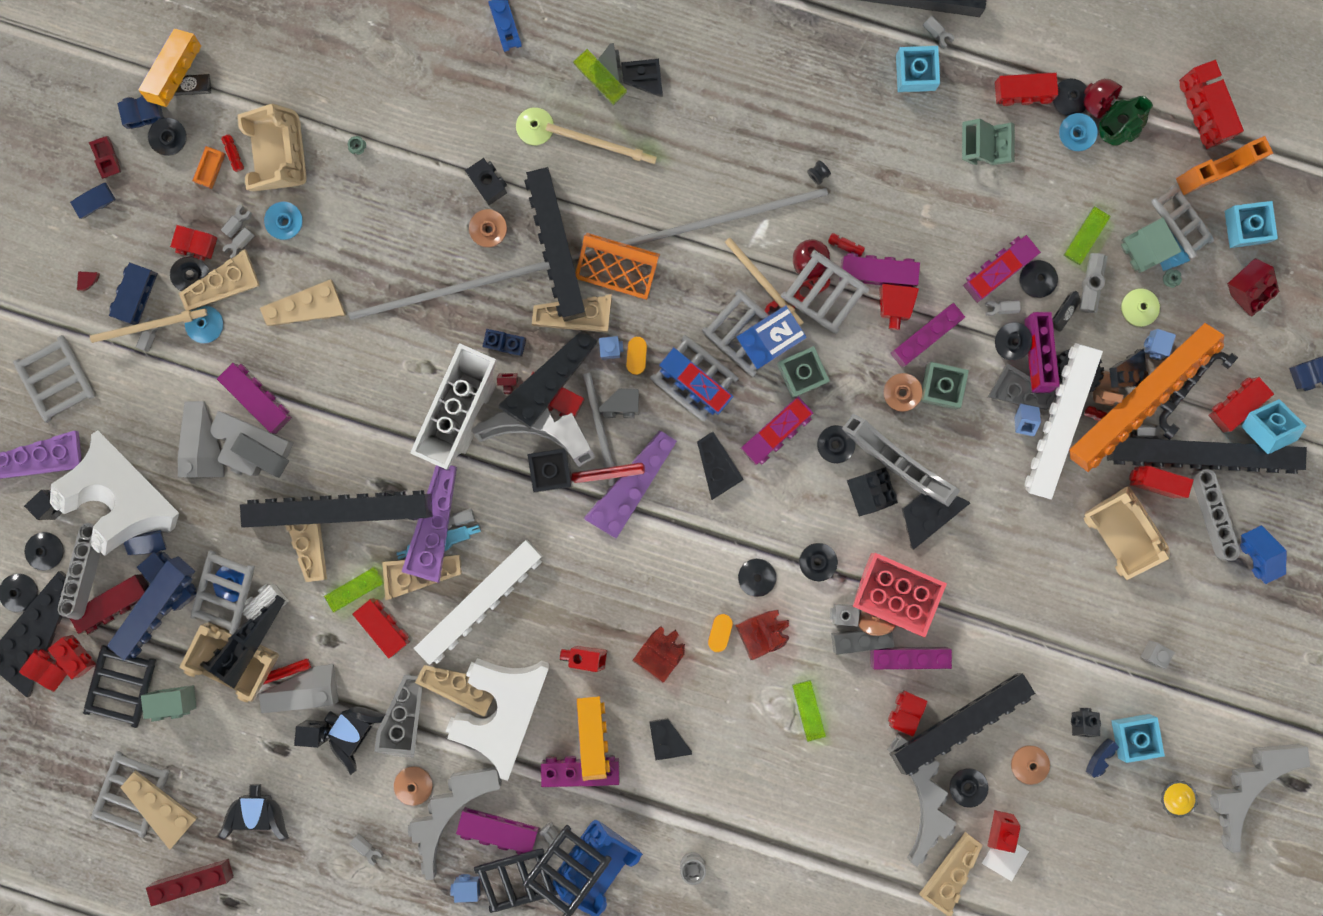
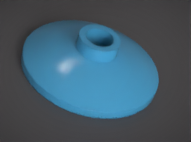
(1084, 126)
(277, 214)
(210, 330)

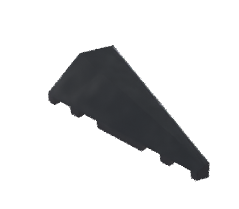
(235, 656)

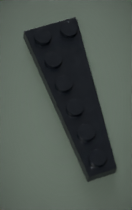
(540, 389)

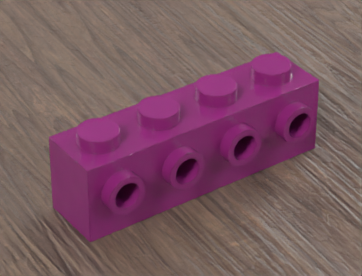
(568, 773)

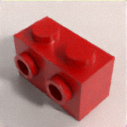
(72, 656)

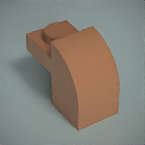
(1104, 393)

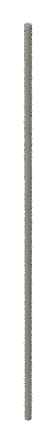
(589, 253)

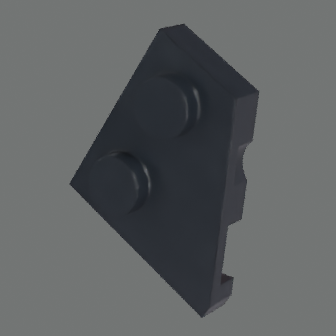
(643, 75)
(667, 740)

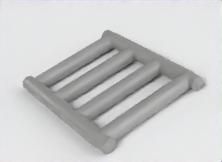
(1170, 220)
(819, 316)
(723, 344)
(701, 354)
(69, 360)
(242, 589)
(113, 777)

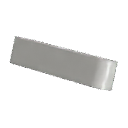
(1222, 522)
(76, 579)

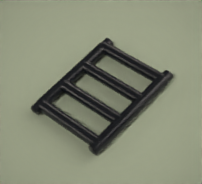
(95, 690)
(500, 865)
(579, 893)

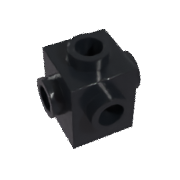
(1085, 723)

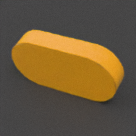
(636, 355)
(720, 632)

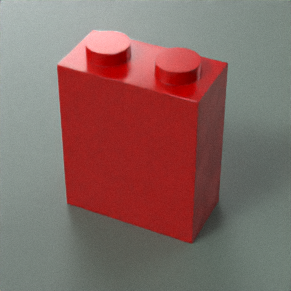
(1161, 482)

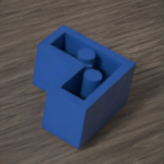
(1266, 552)

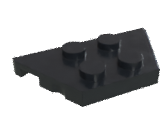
(927, 515)

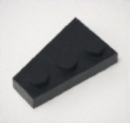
(1130, 371)
(717, 465)

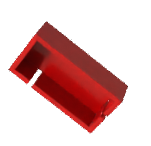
(1210, 105)

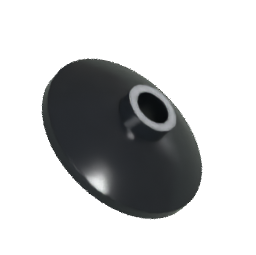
(1065, 102)
(161, 131)
(178, 270)
(1032, 285)
(1005, 341)
(835, 455)
(52, 551)
(828, 562)
(752, 568)
(25, 588)
(975, 794)

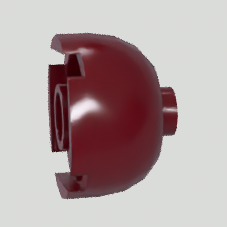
(1100, 96)
(802, 256)

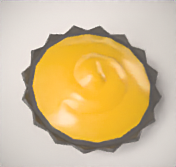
(1179, 799)

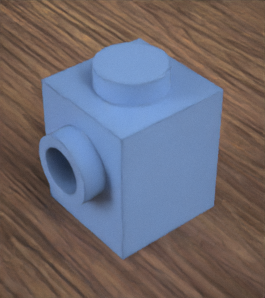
(1159, 344)
(610, 347)
(1027, 420)
(466, 888)

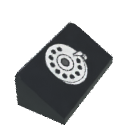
(194, 85)
(1066, 310)

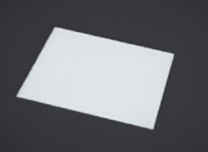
(1005, 862)

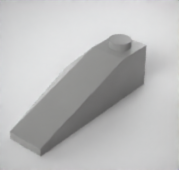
(197, 446)
(304, 691)
(399, 727)

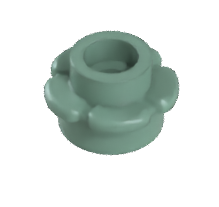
(356, 140)
(1167, 278)

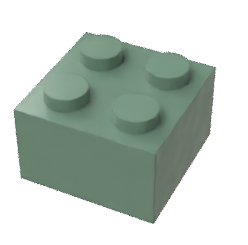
(803, 372)
(944, 385)
(168, 703)

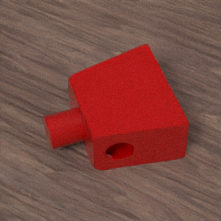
(897, 303)
(592, 658)
(1004, 834)

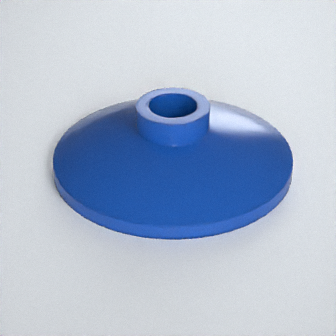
(233, 576)

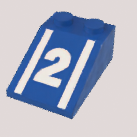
(771, 337)

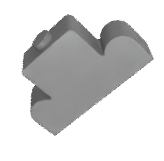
(229, 427)

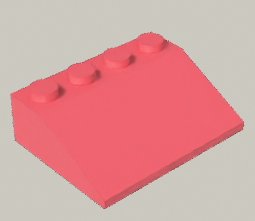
(898, 594)

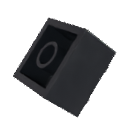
(550, 470)

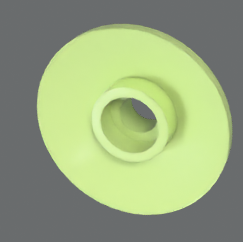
(534, 135)
(1132, 309)

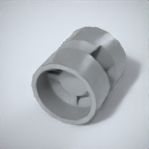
(692, 868)

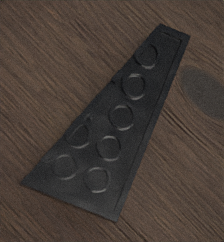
(31, 631)

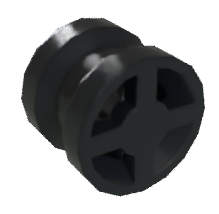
(819, 172)

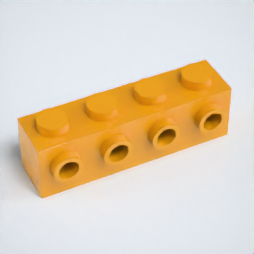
(170, 67)
(592, 739)

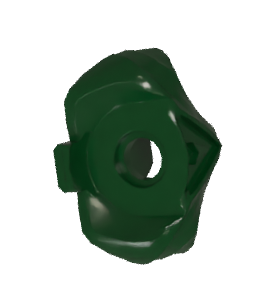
(1136, 110)

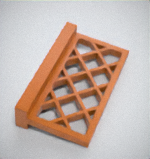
(617, 249)

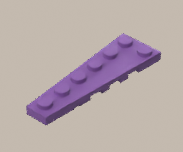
(42, 457)
(622, 498)
(430, 535)

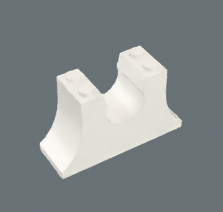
(455, 407)
(111, 479)
(502, 732)

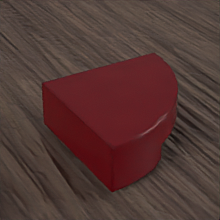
(86, 280)

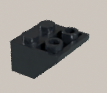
(872, 491)

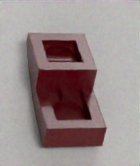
(105, 157)

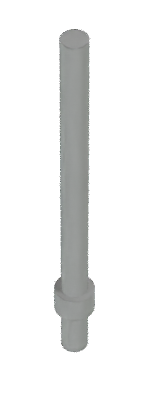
(599, 424)

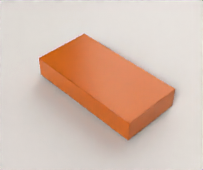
(208, 167)

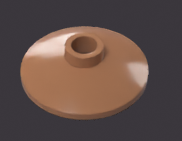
(484, 219)
(902, 382)
(874, 625)
(1024, 758)
(416, 777)

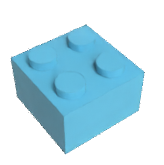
(917, 69)
(1251, 224)
(1273, 426)
(1138, 738)

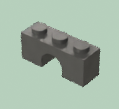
(859, 641)

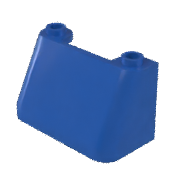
(607, 843)

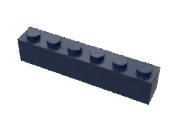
(151, 608)

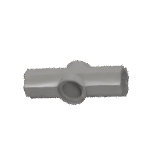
(1095, 271)

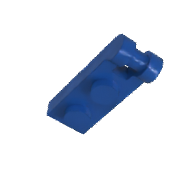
(504, 24)

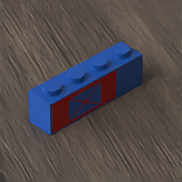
(696, 381)

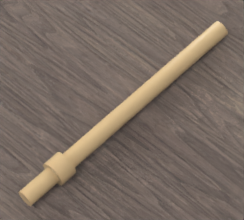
(637, 154)
(761, 279)
(186, 316)

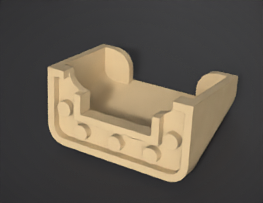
(275, 147)
(1128, 533)
(211, 637)

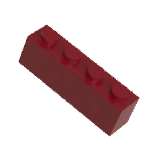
(111, 603)
(189, 882)

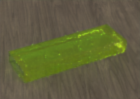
(600, 77)
(1086, 235)
(354, 589)
(808, 710)

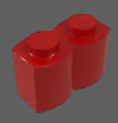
(193, 242)
(43, 670)
(907, 713)

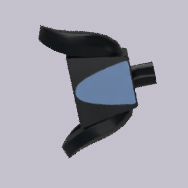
(349, 731)
(254, 813)

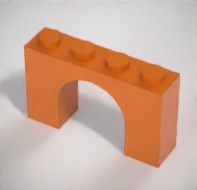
(1232, 163)

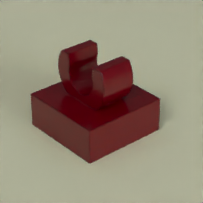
(507, 381)

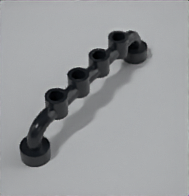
(1170, 406)

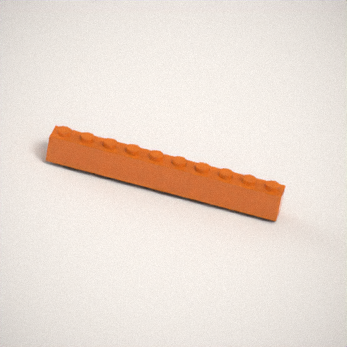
(1147, 397)

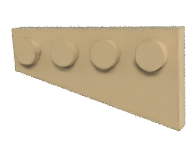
(228, 280)
(310, 304)
(596, 318)
(309, 547)
(400, 583)
(455, 688)
(161, 811)
(946, 883)

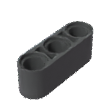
(259, 455)

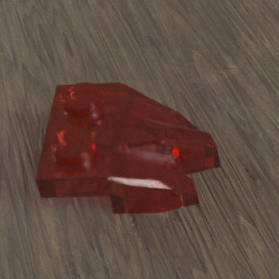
(763, 633)
(660, 654)

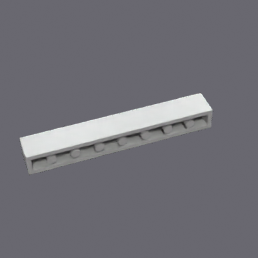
(1063, 420)
(475, 605)

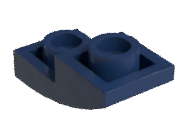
(92, 200)
(504, 342)
(145, 543)
(1097, 763)

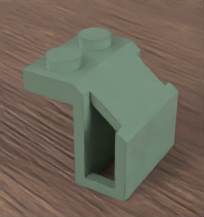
(988, 142)
(1150, 245)

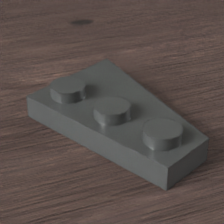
(1016, 388)

